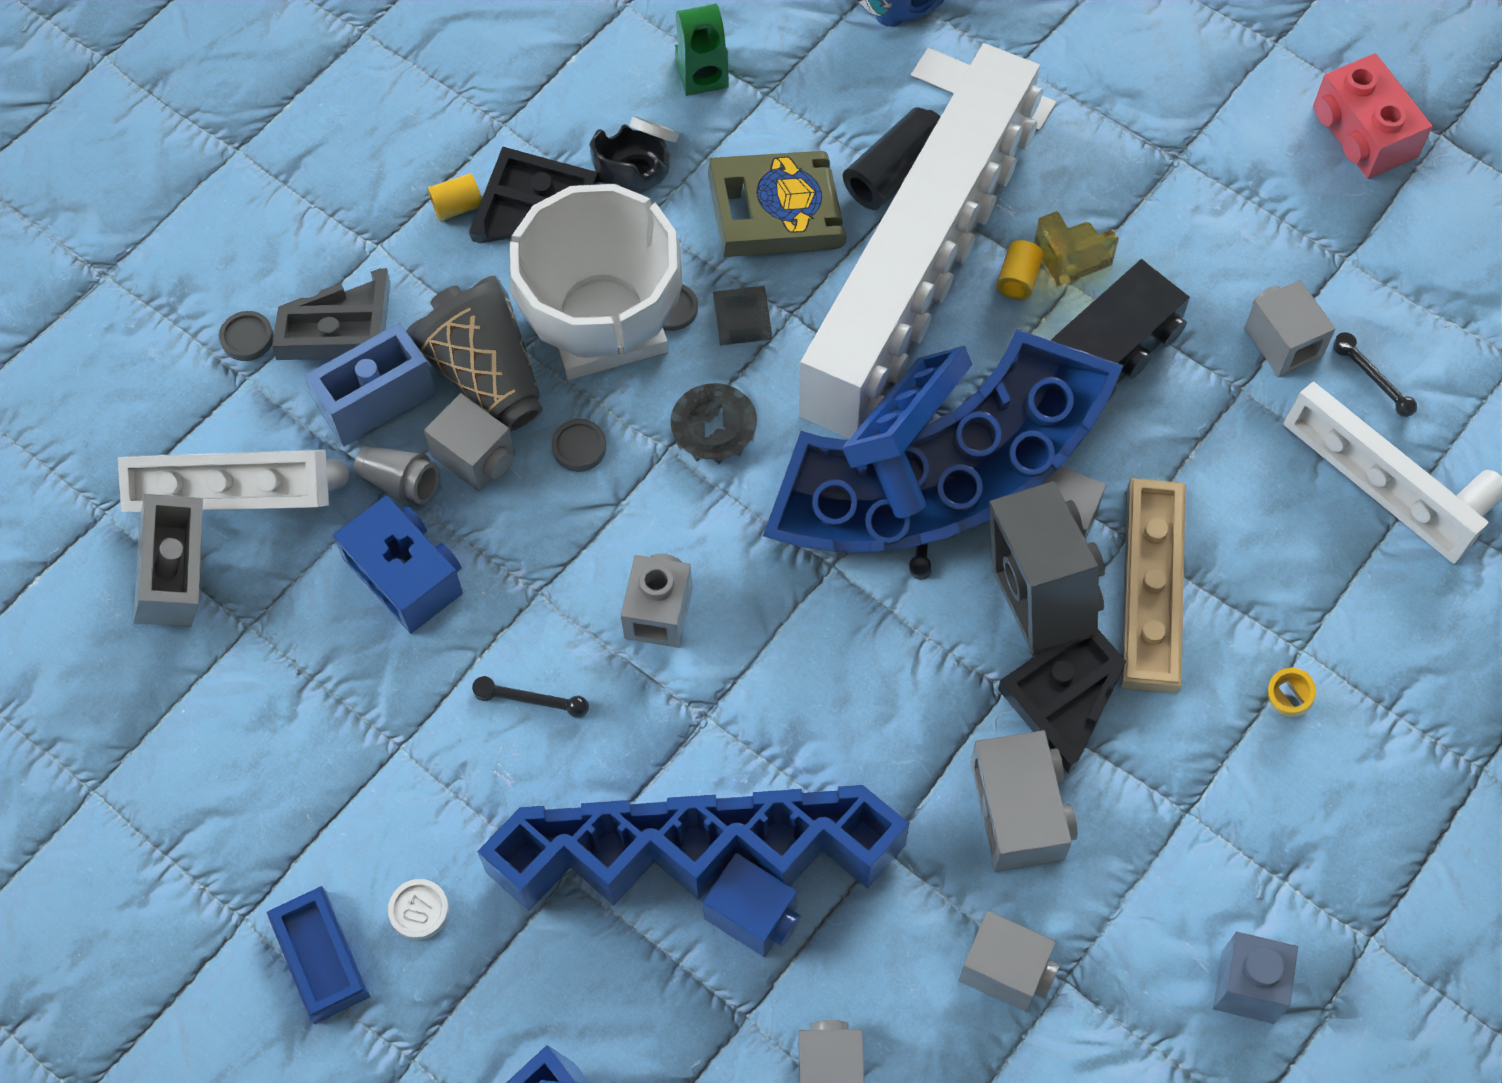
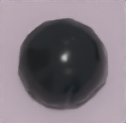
(630, 159)

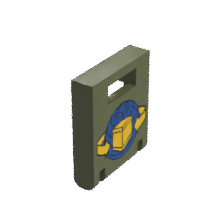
(788, 203)

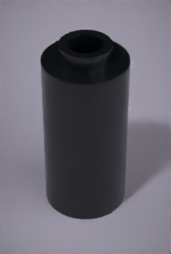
(887, 162)

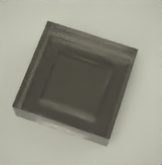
(742, 315)

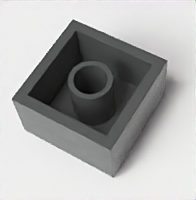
(1046, 566)

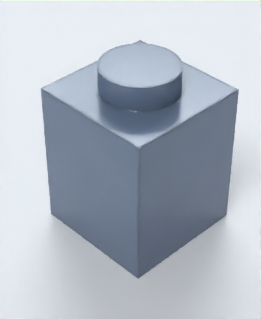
(1255, 977)

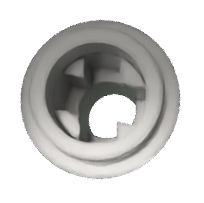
(399, 473)

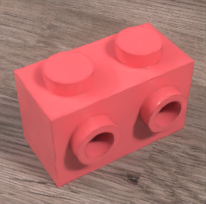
(1371, 116)

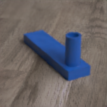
(899, 420)

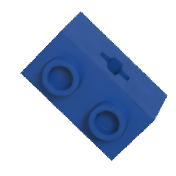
(409, 590)

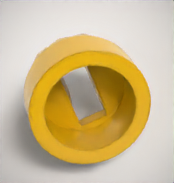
(1300, 684)

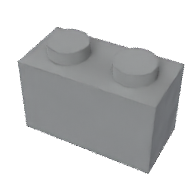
(168, 560)
(1022, 800)

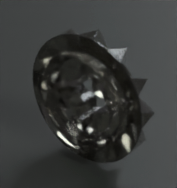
(705, 403)

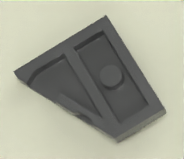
(332, 320)

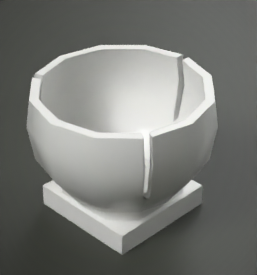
(597, 276)

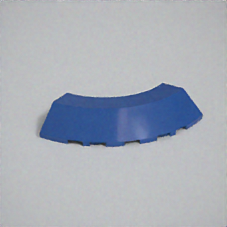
(989, 447)

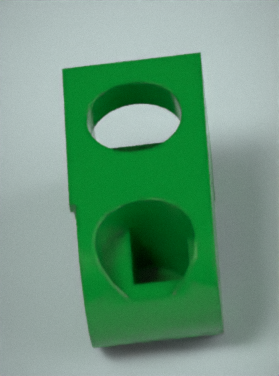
(701, 45)

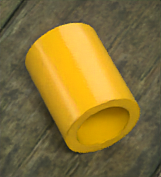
(455, 196)
(1020, 269)

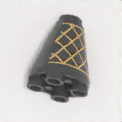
(481, 350)

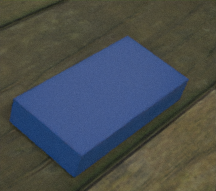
(318, 954)

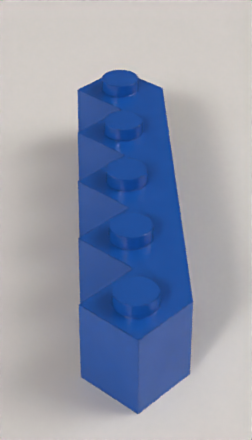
(693, 840)

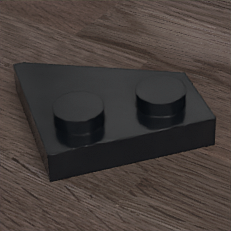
(517, 185)
(1065, 692)

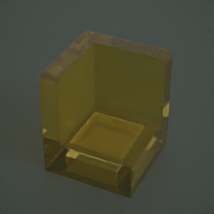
(1073, 250)

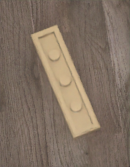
(1153, 586)

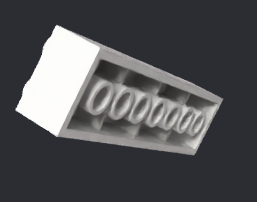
(919, 242)

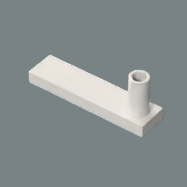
(1391, 478)
(234, 479)

